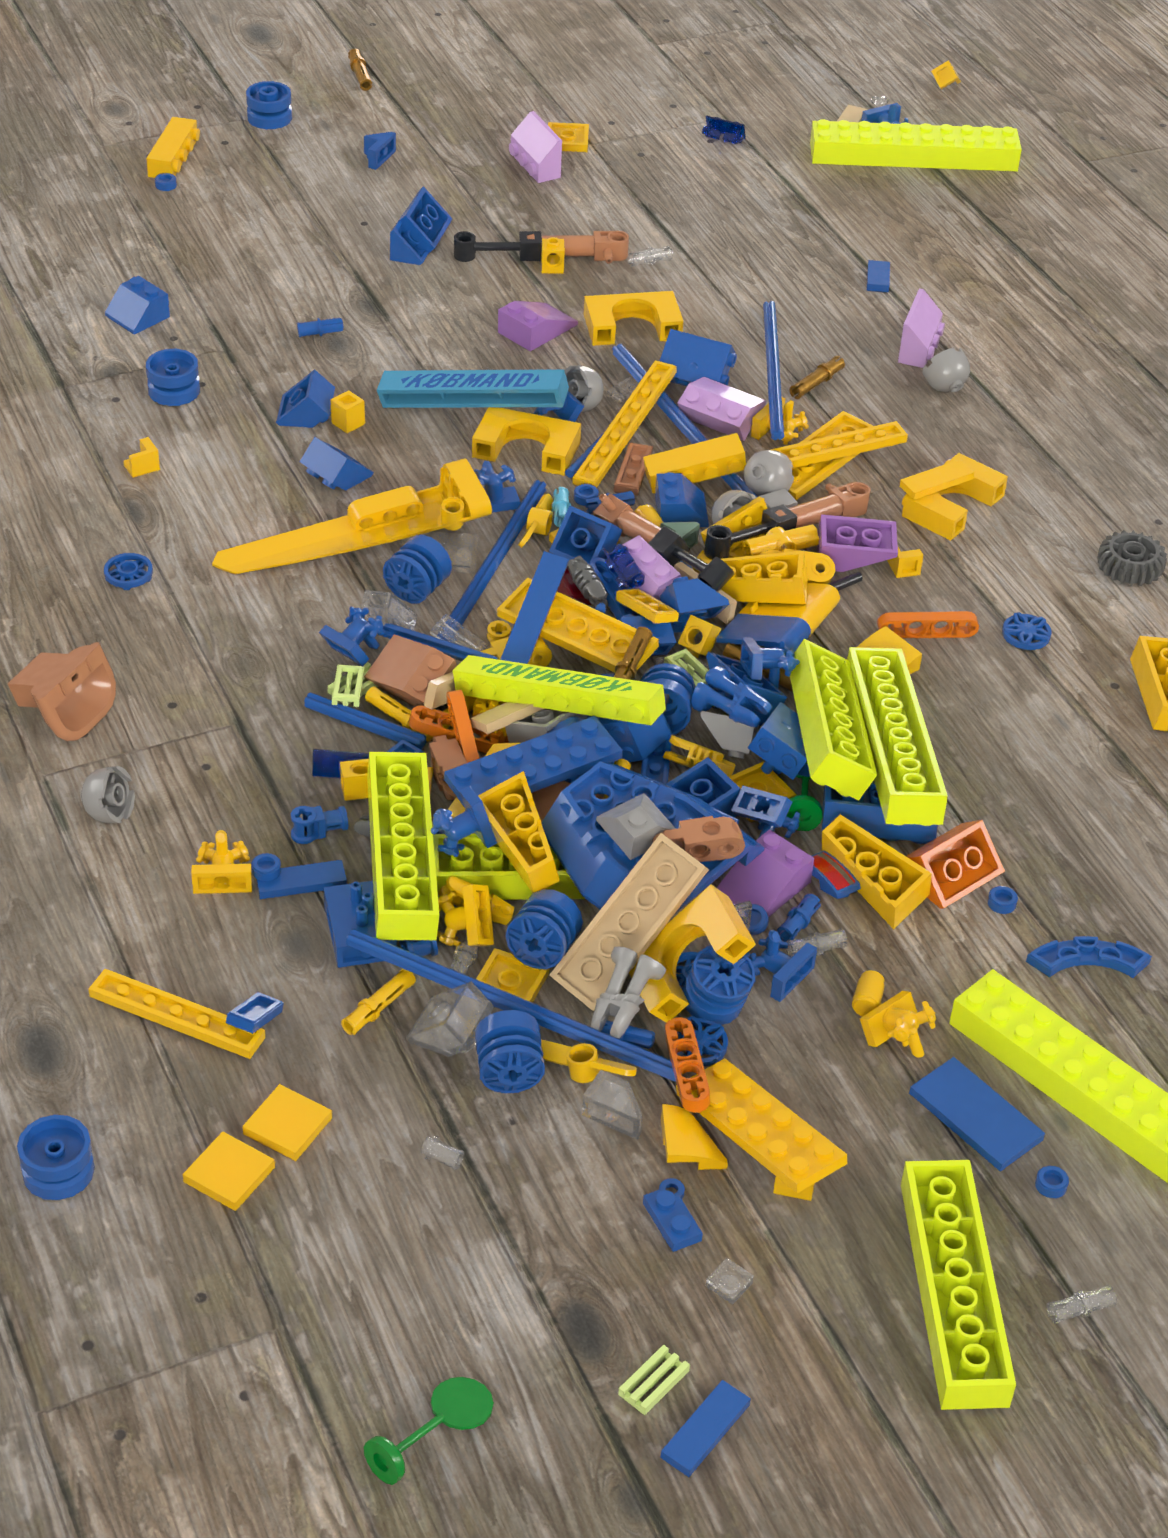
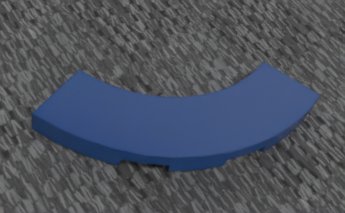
(1088, 951)

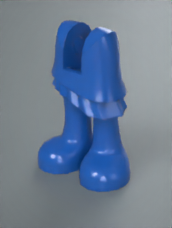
(744, 700)

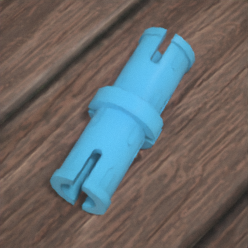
(560, 505)

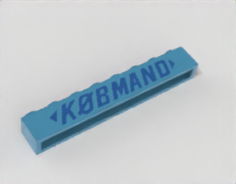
(473, 388)

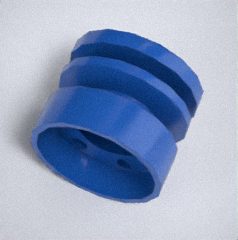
(417, 569)
(677, 691)
(544, 929)
(717, 986)
(509, 1051)

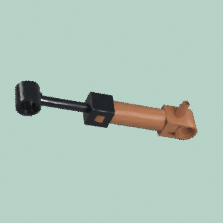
(602, 245)
(844, 501)
(663, 540)

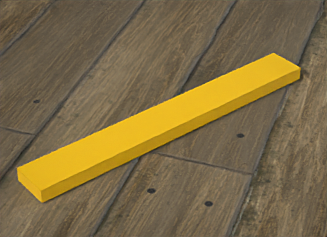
(625, 424)

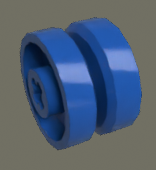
(269, 105)
(172, 377)
(56, 1157)

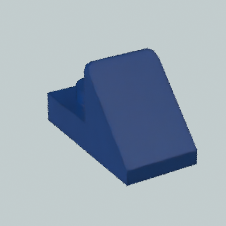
(379, 148)

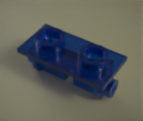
(733, 131)
(618, 561)
(327, 762)

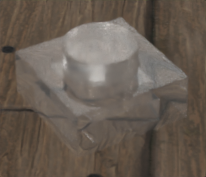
(729, 1281)

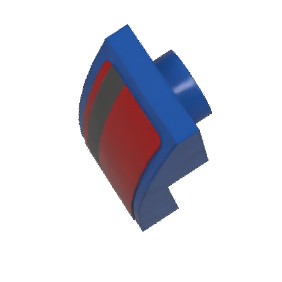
(833, 876)

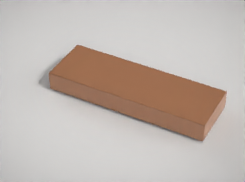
(632, 469)

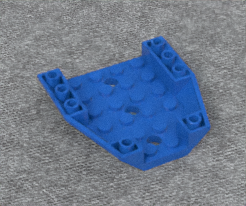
(593, 856)

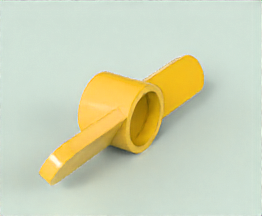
(539, 519)
(583, 1061)

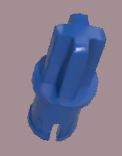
(320, 327)
(593, 503)
(634, 1035)

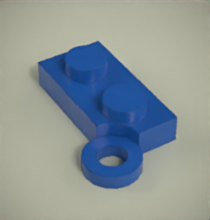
(672, 1215)

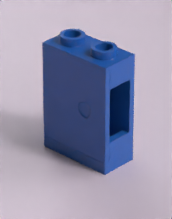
(697, 358)
(780, 743)
(347, 909)

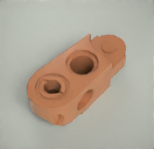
(445, 756)
(708, 838)

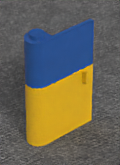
(780, 621)

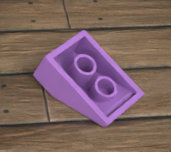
(532, 323)
(856, 541)
(772, 876)

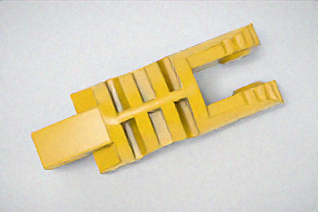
(697, 754)
(500, 910)

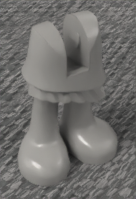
(625, 1005)

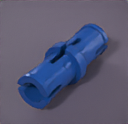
(799, 917)

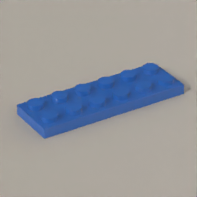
(543, 759)

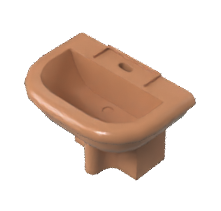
(68, 689)

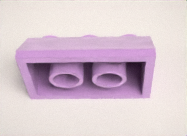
(537, 148)
(921, 331)
(720, 407)
(655, 568)

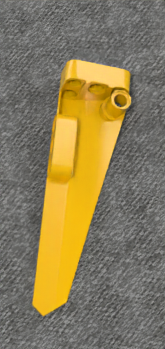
(370, 522)

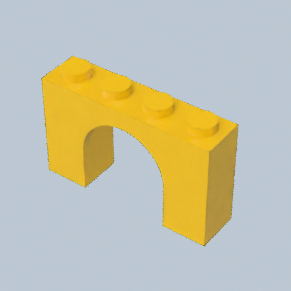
(656, 307)
(504, 425)
(947, 517)
(707, 915)

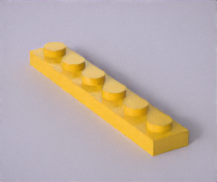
(844, 444)
(174, 1013)

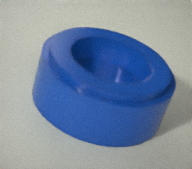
(165, 182)
(584, 492)
(266, 867)
(1002, 899)
(759, 920)
(1052, 1181)

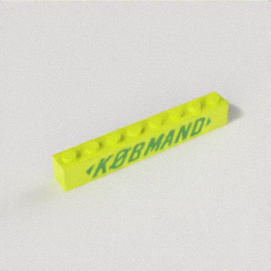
(560, 689)

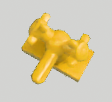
(761, 422)
(222, 873)
(473, 916)
(899, 1020)

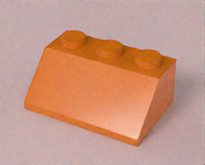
(958, 862)

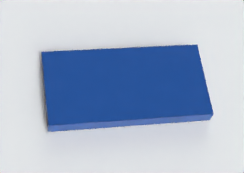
(977, 1113)

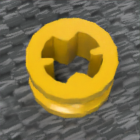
(498, 626)

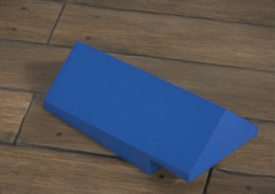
(418, 229)

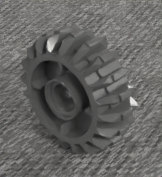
(1132, 558)

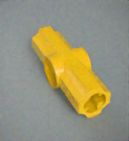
(779, 539)

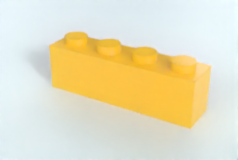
(173, 147)
(698, 460)

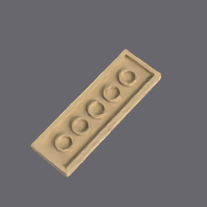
(629, 918)

